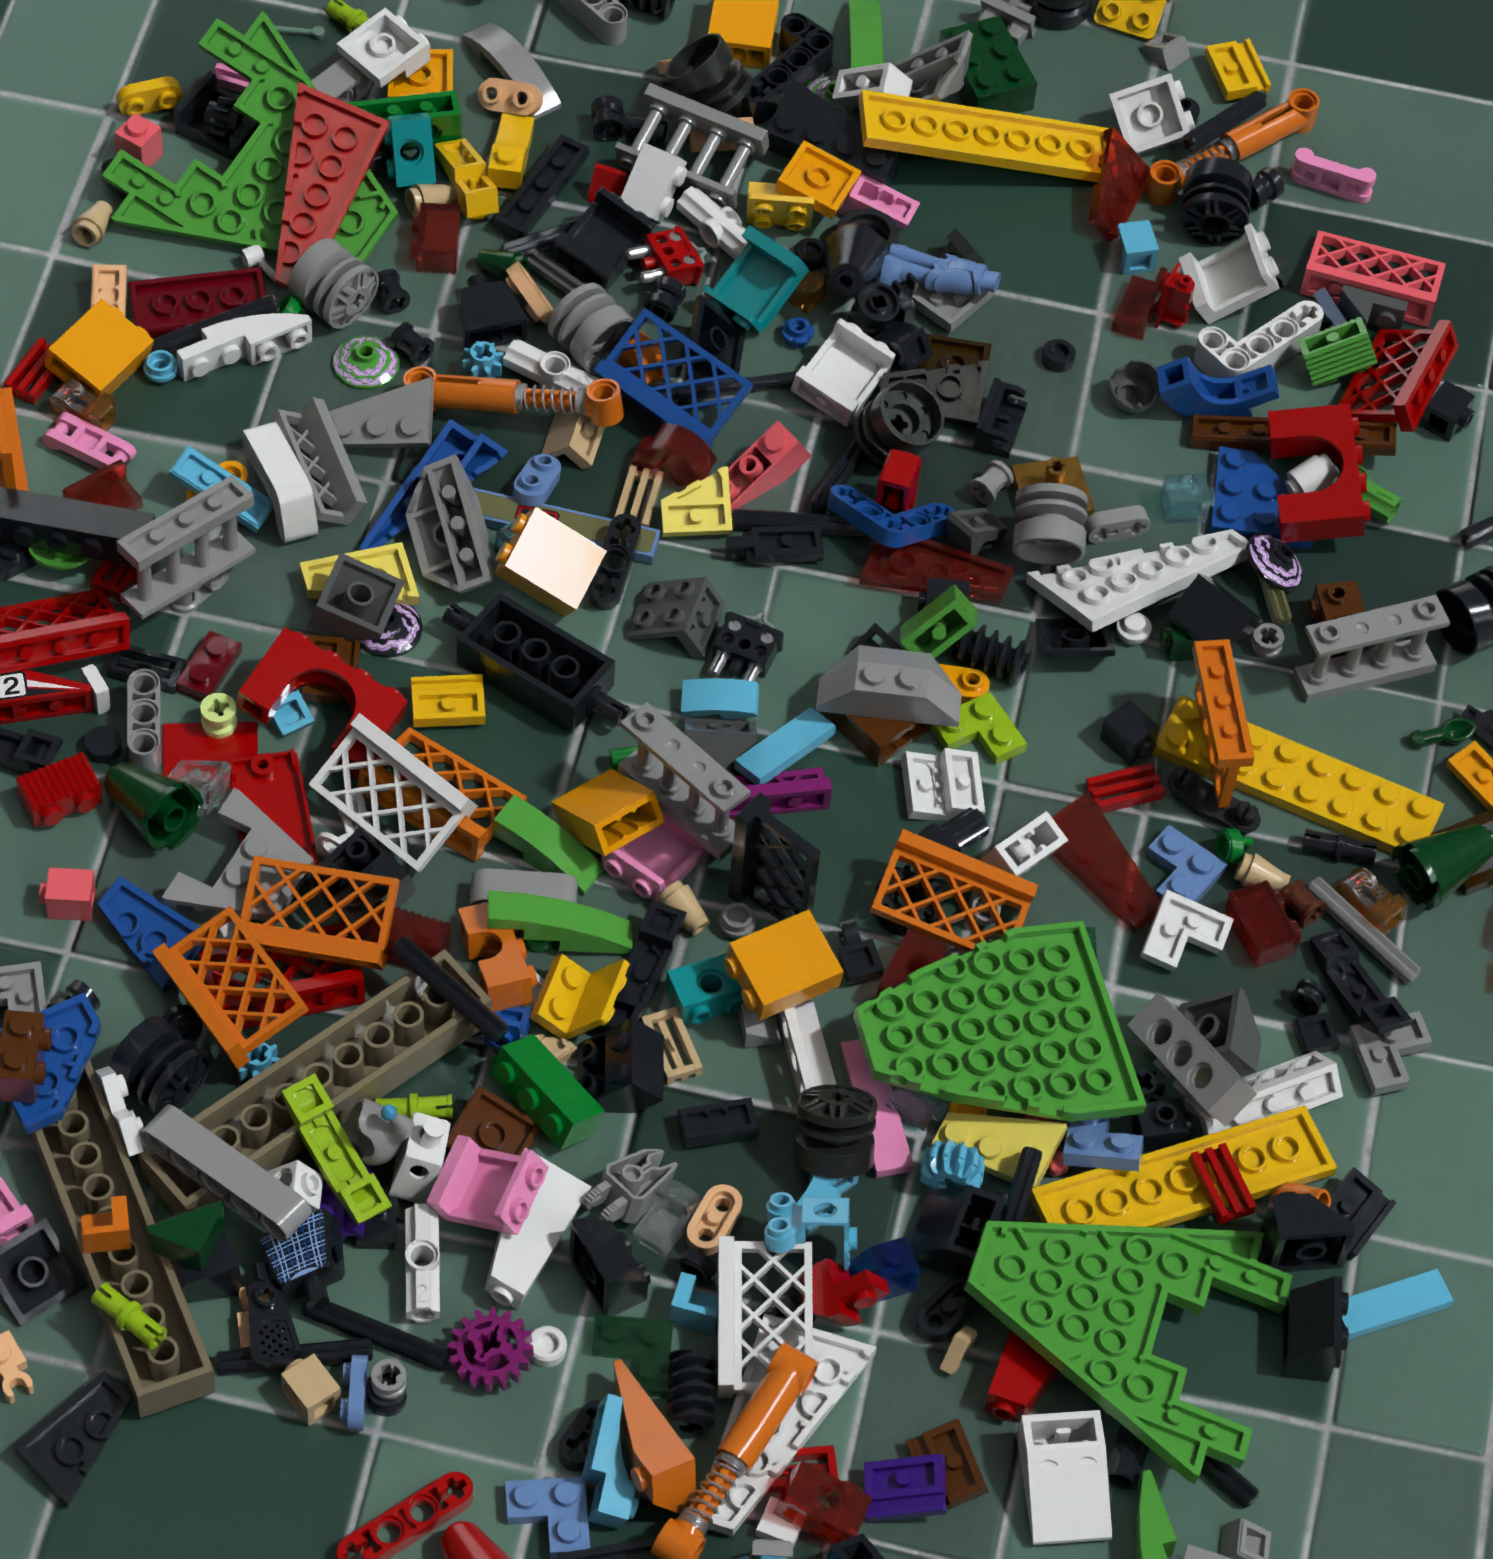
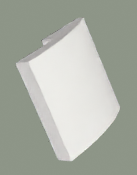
(941, 784)

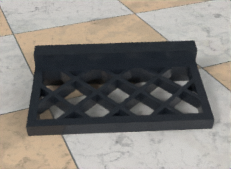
(751, 858)

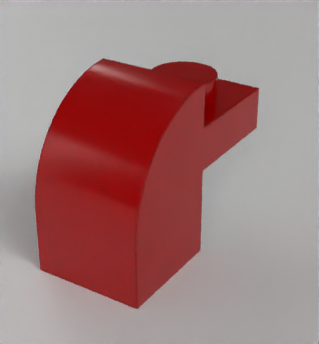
(840, 1296)

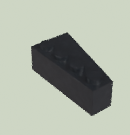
(810, 118)

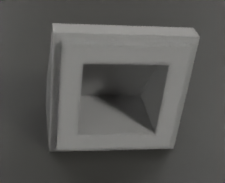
(1167, 50)
(758, 1032)
(1244, 1540)

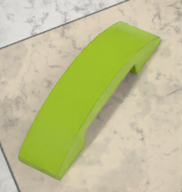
(333, 1151)

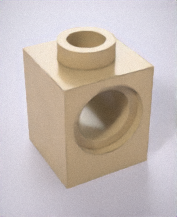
(310, 1389)

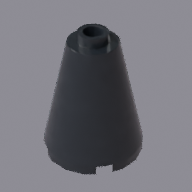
(853, 257)

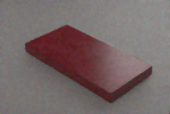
(178, 301)

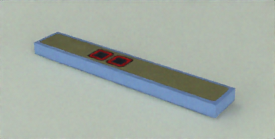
(503, 509)

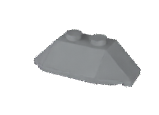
(938, 69)
(450, 528)
(890, 687)

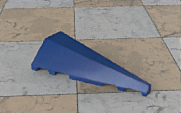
(475, 455)

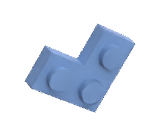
(1191, 865)
(1093, 1146)
(554, 1501)

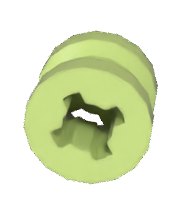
(214, 724)

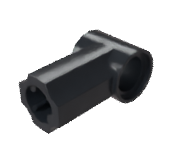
(959, 831)
(1126, 1460)

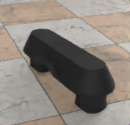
(1202, 799)

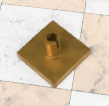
(1054, 470)

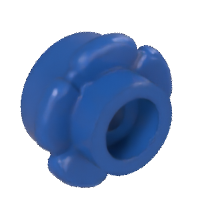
(797, 332)

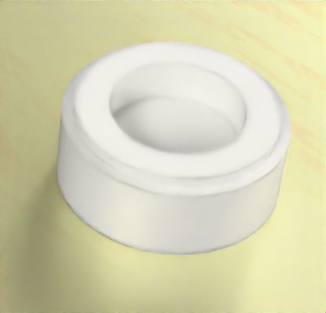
(548, 1346)

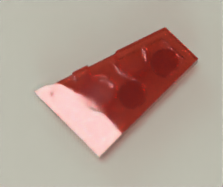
(1119, 186)

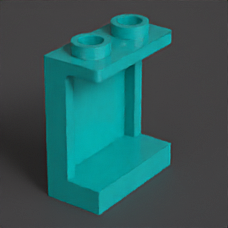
(757, 282)

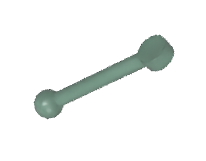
(316, 32)

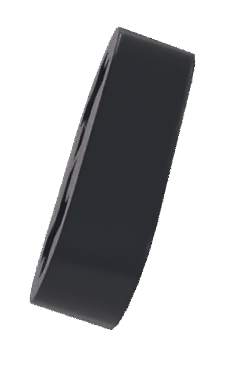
(575, 1434)

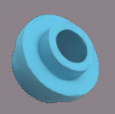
(163, 360)

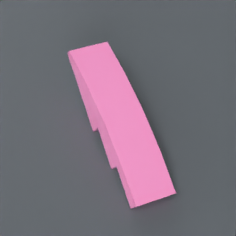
(877, 196)

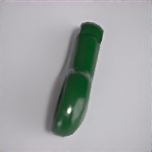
(1451, 731)

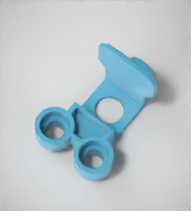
(788, 1222)

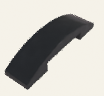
(27, 751)
(648, 961)
(1353, 986)

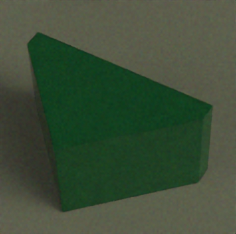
(188, 1236)

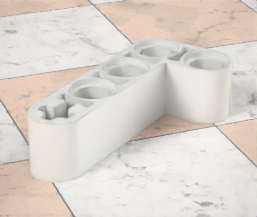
(1270, 344)
(282, 480)

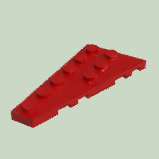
(326, 167)

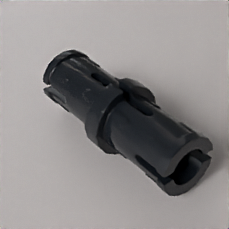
(1339, 846)

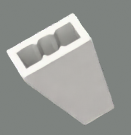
(523, 1256)

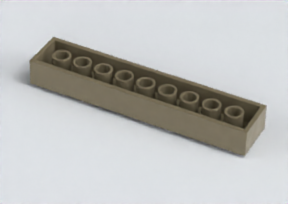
(353, 1059)
(85, 1169)

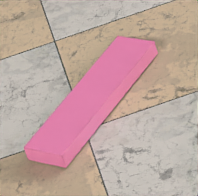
(891, 1147)

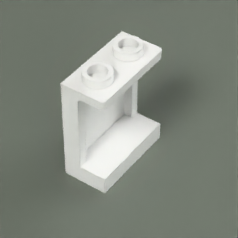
(1232, 276)
(843, 372)

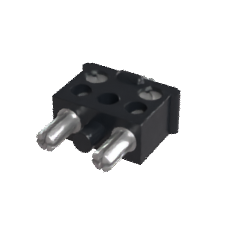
(746, 646)

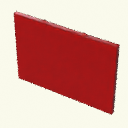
(190, 742)

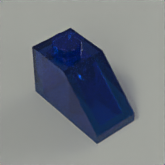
(892, 1262)

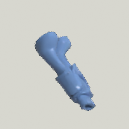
(938, 274)

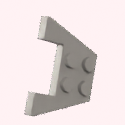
(262, 840)

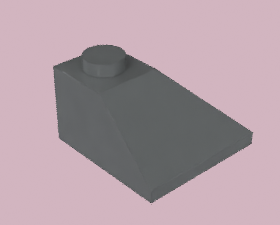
(355, 601)
(721, 738)
(1228, 1026)

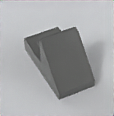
(1372, 307)
(972, 528)

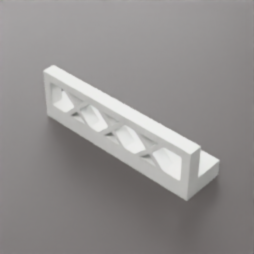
(805, 1046)
(1289, 1085)

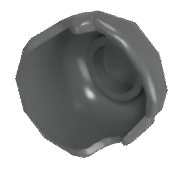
(1134, 386)

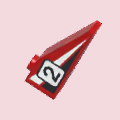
(37, 695)

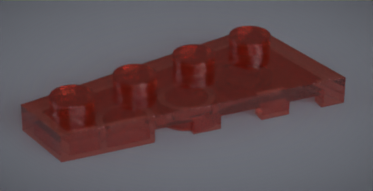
(913, 564)
(1103, 863)

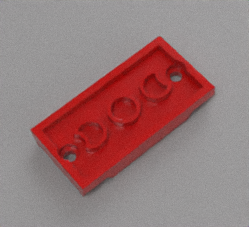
(277, 792)

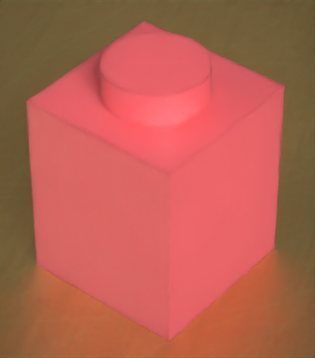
(140, 139)
(68, 894)

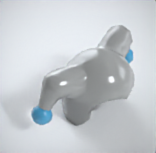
(377, 1130)

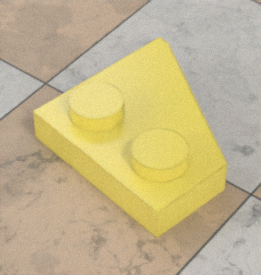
(699, 508)

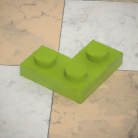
(989, 724)

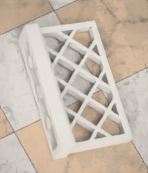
(412, 769)
(731, 1308)

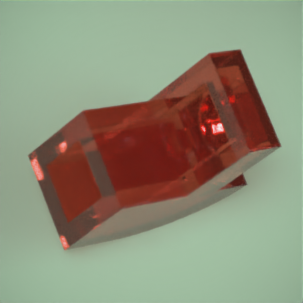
(678, 451)

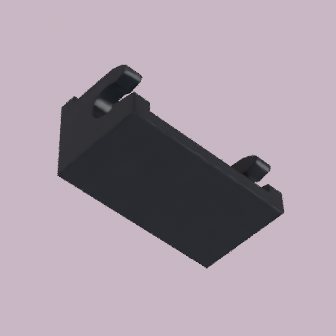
(1000, 419)

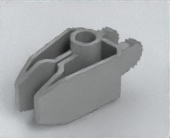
(630, 1185)

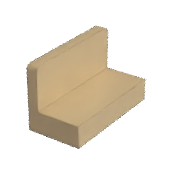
(574, 437)

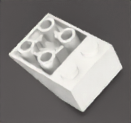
(1065, 1477)

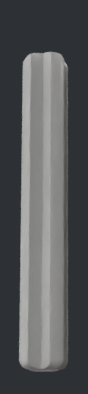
(1365, 931)

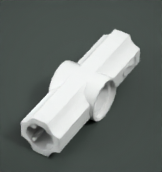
(715, 224)
(545, 368)
(422, 1281)

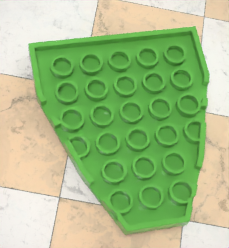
(1007, 1029)

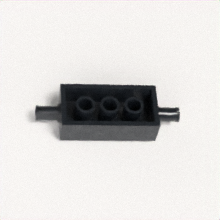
(536, 662)

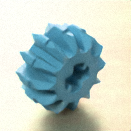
(951, 1166)

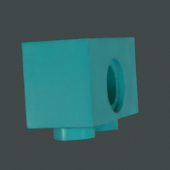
(421, 166)
(687, 985)

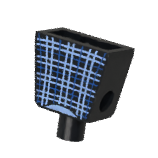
(308, 1258)

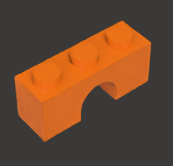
(505, 974)

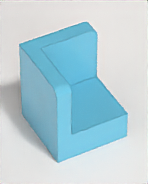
(1139, 247)
(693, 1308)

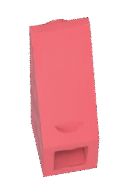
(765, 465)

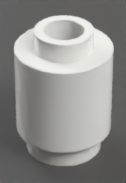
(1311, 475)

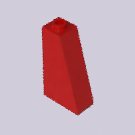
(1018, 1380)

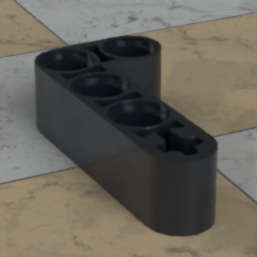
(805, 57)

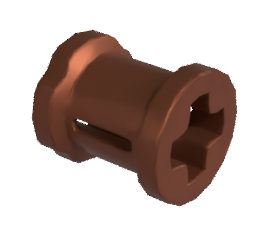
(1303, 902)

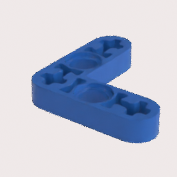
(882, 525)

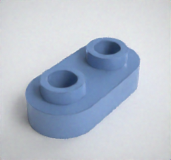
(537, 480)
(356, 1377)

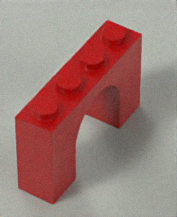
(1338, 508)
(298, 662)

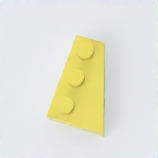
(387, 558)
(1002, 1140)

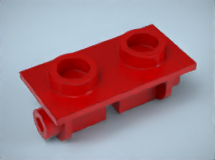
(1175, 298)

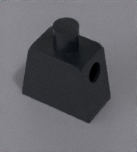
(490, 313)

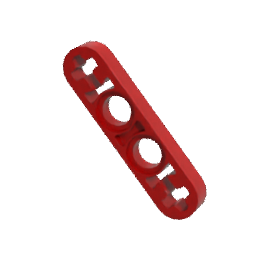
(408, 1527)

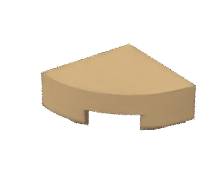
(560, 1048)
(961, 1341)

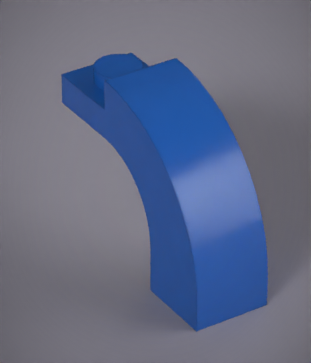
(1195, 393)

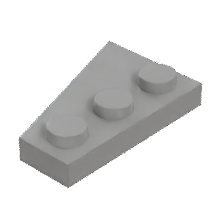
(388, 419)

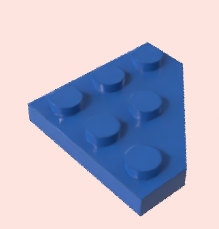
(1247, 495)
(73, 1038)

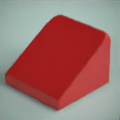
(608, 178)

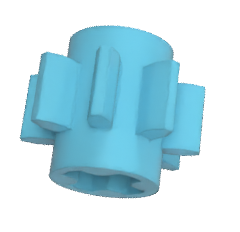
(482, 360)
(260, 1059)

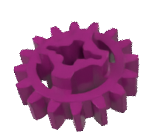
(496, 1364)

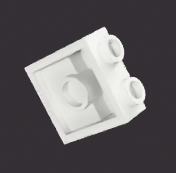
(385, 48)
(1152, 114)

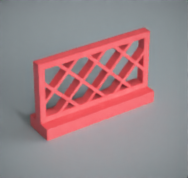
(1334, 275)

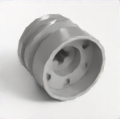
(333, 283)
(588, 324)
(1050, 524)

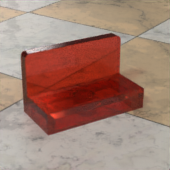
(1137, 306)
(106, 487)

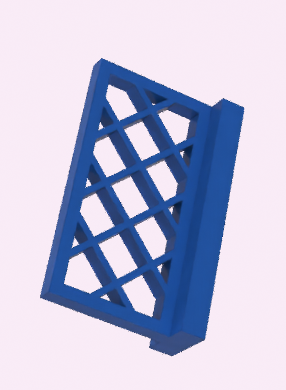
(651, 400)

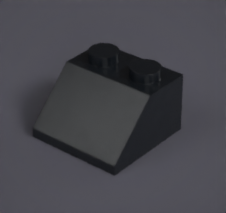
(1304, 1234)
(607, 1265)

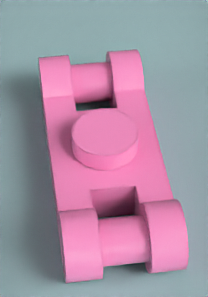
(1332, 177)
(87, 442)

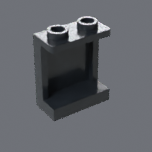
(190, 119)
(599, 239)

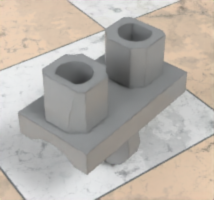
(1014, 16)

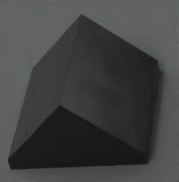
(717, 336)
(1212, 613)
(219, 1273)

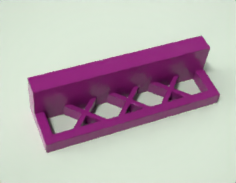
(791, 791)

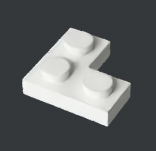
(1179, 922)
(127, 1123)

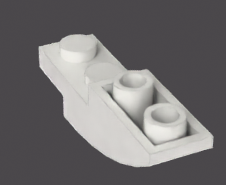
(253, 337)

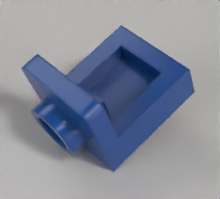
(517, 1025)

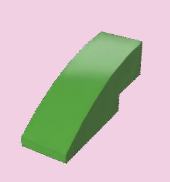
(545, 843)

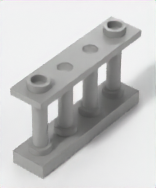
(716, 124)
(176, 529)
(1376, 665)
(685, 779)

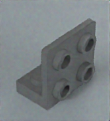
(680, 609)

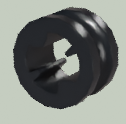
(1308, 996)

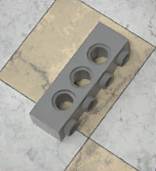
(1191, 1059)

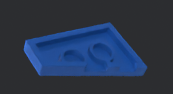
(145, 925)

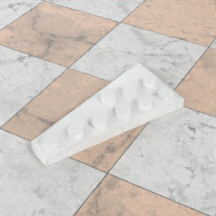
(1134, 579)
(839, 1366)

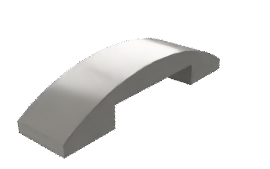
(512, 62)

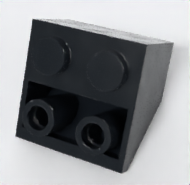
(365, 856)
(623, 1067)
(953, 1226)
(1314, 1330)

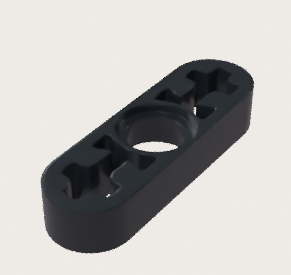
(612, 547)

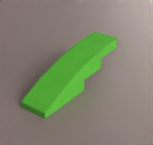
(865, 33)
(553, 919)
(1152, 1525)

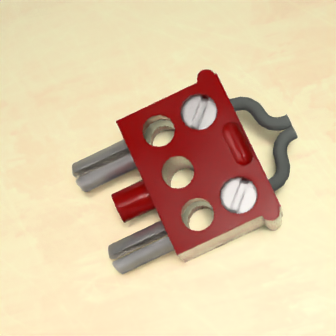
(669, 255)

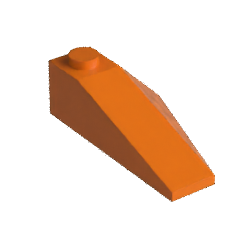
(658, 1456)

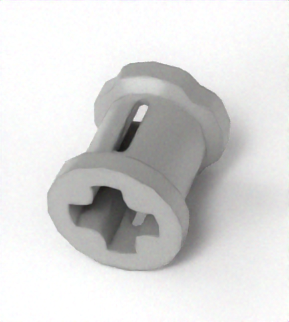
(991, 482)

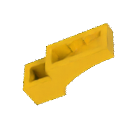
(511, 151)
(469, 177)

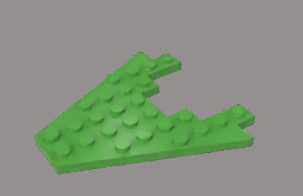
(250, 196)
(1094, 1310)

